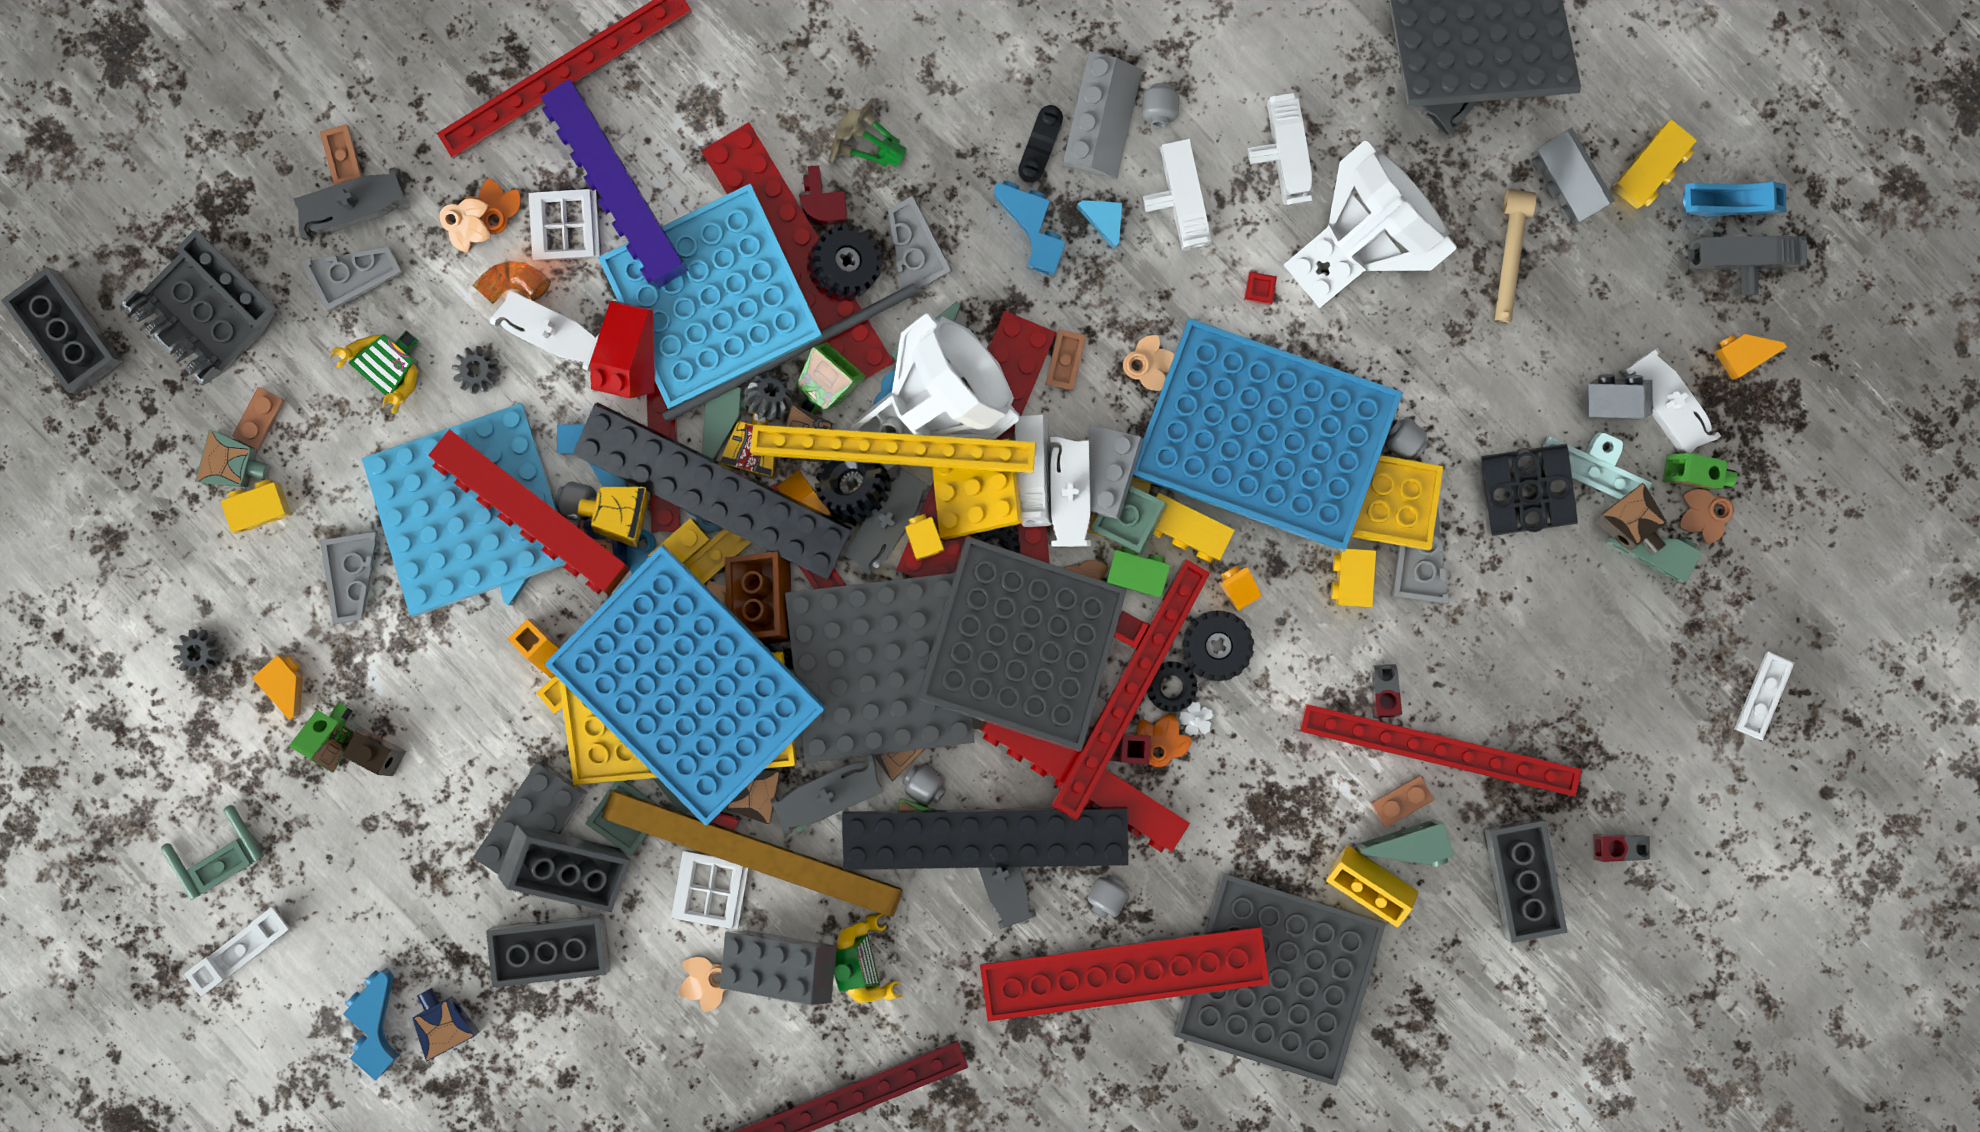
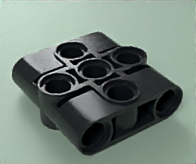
(1560, 504)

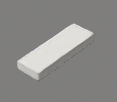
(1764, 695)

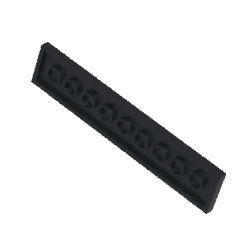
(712, 490)
(984, 838)

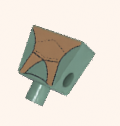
(229, 462)

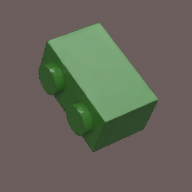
(1137, 572)

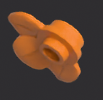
(499, 205)
(1165, 737)

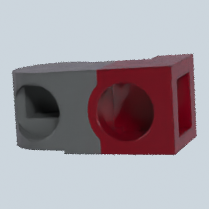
(1386, 691)
(1621, 847)

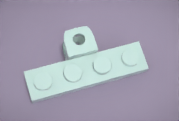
(1598, 466)

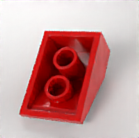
(624, 352)

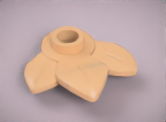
(468, 224)
(1154, 363)
(701, 983)

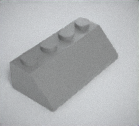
(1102, 115)

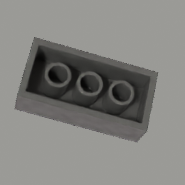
(62, 330)
(542, 802)
(563, 868)
(1525, 880)
(548, 951)
(778, 967)

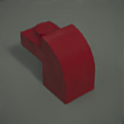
(820, 206)
(1133, 749)

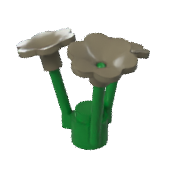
(889, 150)

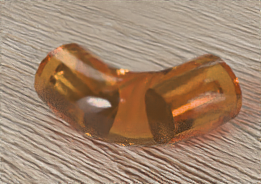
(512, 276)

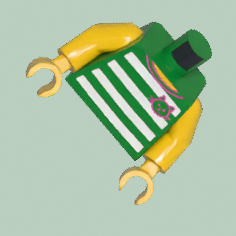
(384, 364)
(855, 963)

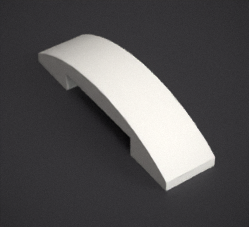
(237, 951)

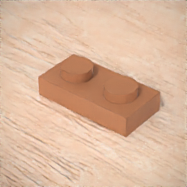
(341, 154)
(1065, 360)
(258, 418)
(1402, 801)

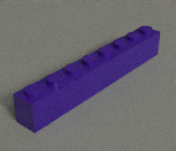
(613, 183)

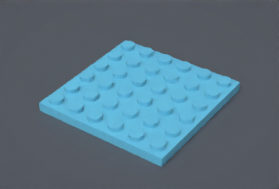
(731, 305)
(439, 534)

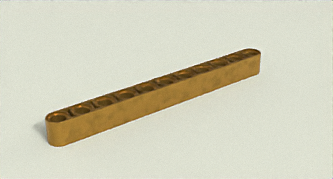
(752, 853)

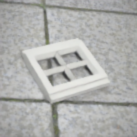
(539, 226)
(685, 887)

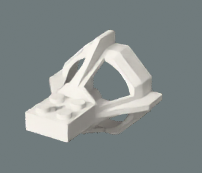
(1358, 239)
(929, 389)

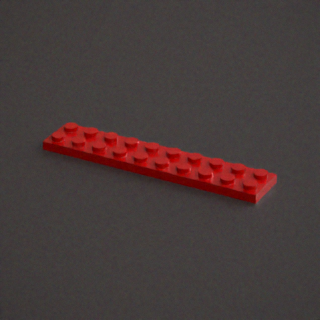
(743, 160)
(1020, 351)
(1124, 974)

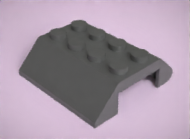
(202, 309)

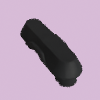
(1040, 143)

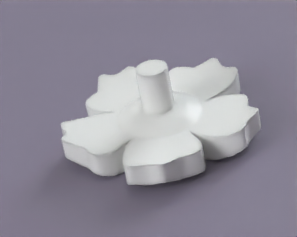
(1196, 719)

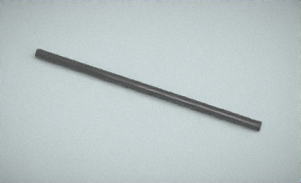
(827, 333)

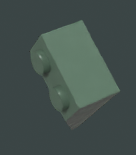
(1420, 843)

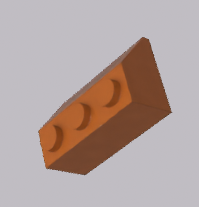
(757, 594)

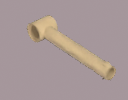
(1519, 206)

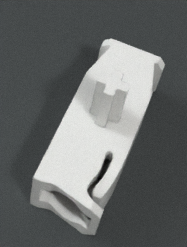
(1288, 149)
(1182, 195)
(546, 329)
(1673, 404)
(1036, 486)
(1070, 493)

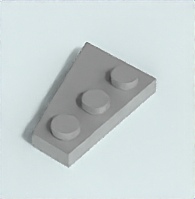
(916, 248)
(350, 275)
(1111, 469)
(348, 574)

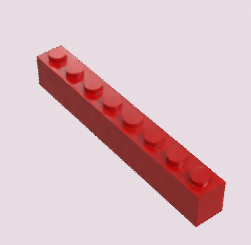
(529, 513)
(1144, 813)

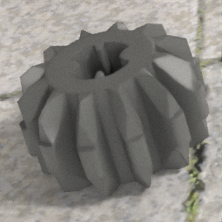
(466, 371)
(767, 397)
(188, 651)

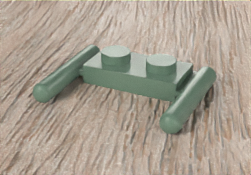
(220, 864)

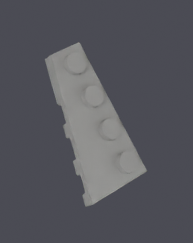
(1421, 572)

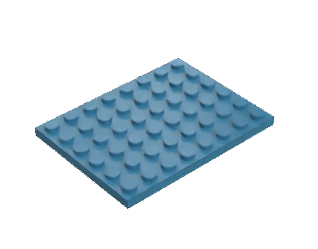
(1267, 434)
(684, 685)

